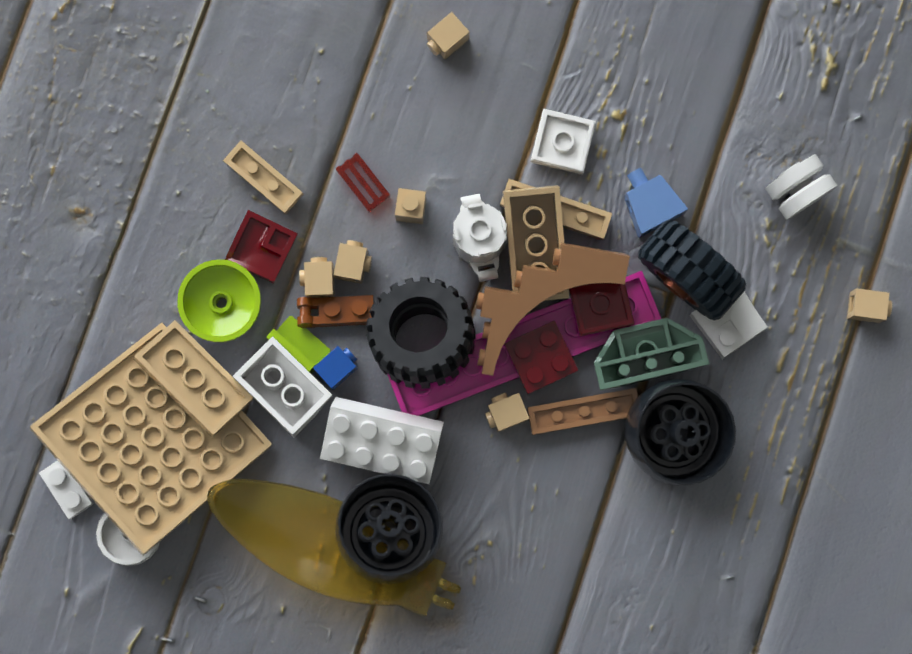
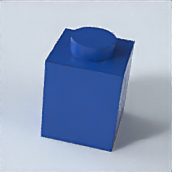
(336, 367)

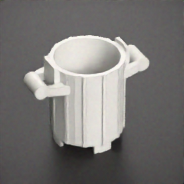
(479, 236)

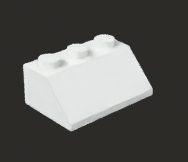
(282, 387)

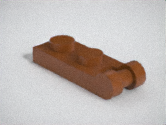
(334, 311)

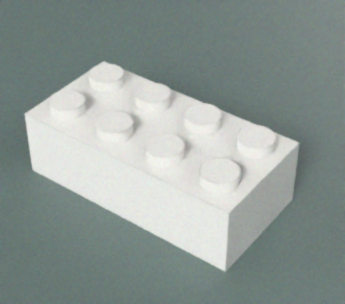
(381, 440)

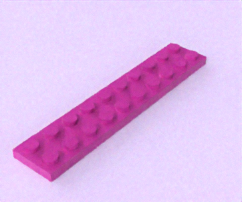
(472, 381)

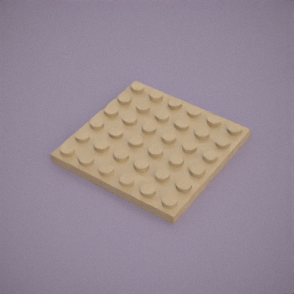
(142, 450)

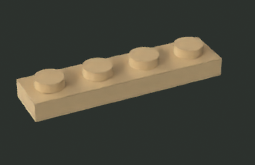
(575, 215)

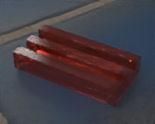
(349, 164)

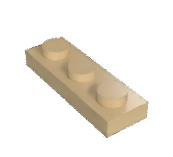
(263, 177)

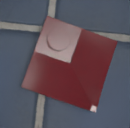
(261, 246)

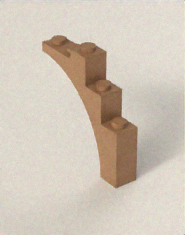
(574, 268)

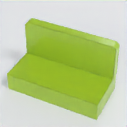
(300, 343)

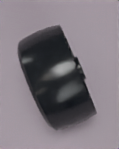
(712, 446)
(383, 493)

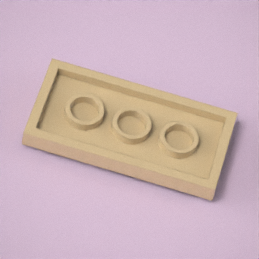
(193, 378)

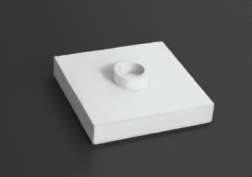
(563, 141)

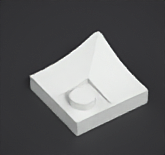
(734, 329)

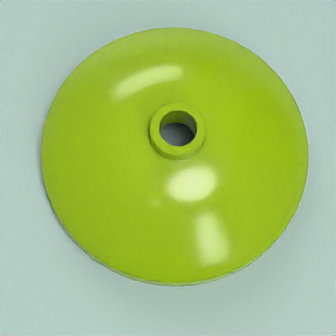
(203, 290)

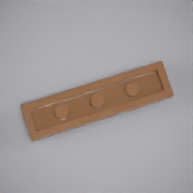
(581, 411)

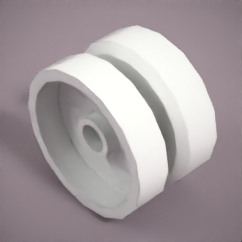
(799, 184)
(116, 547)

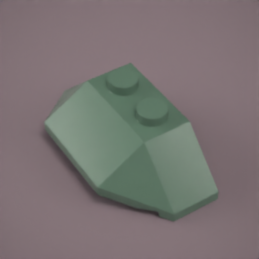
(648, 353)

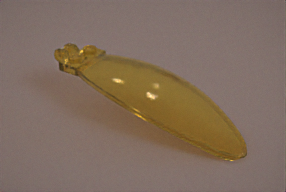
(297, 538)

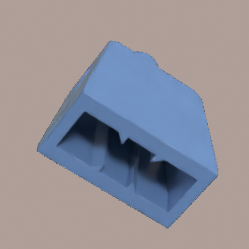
(651, 202)

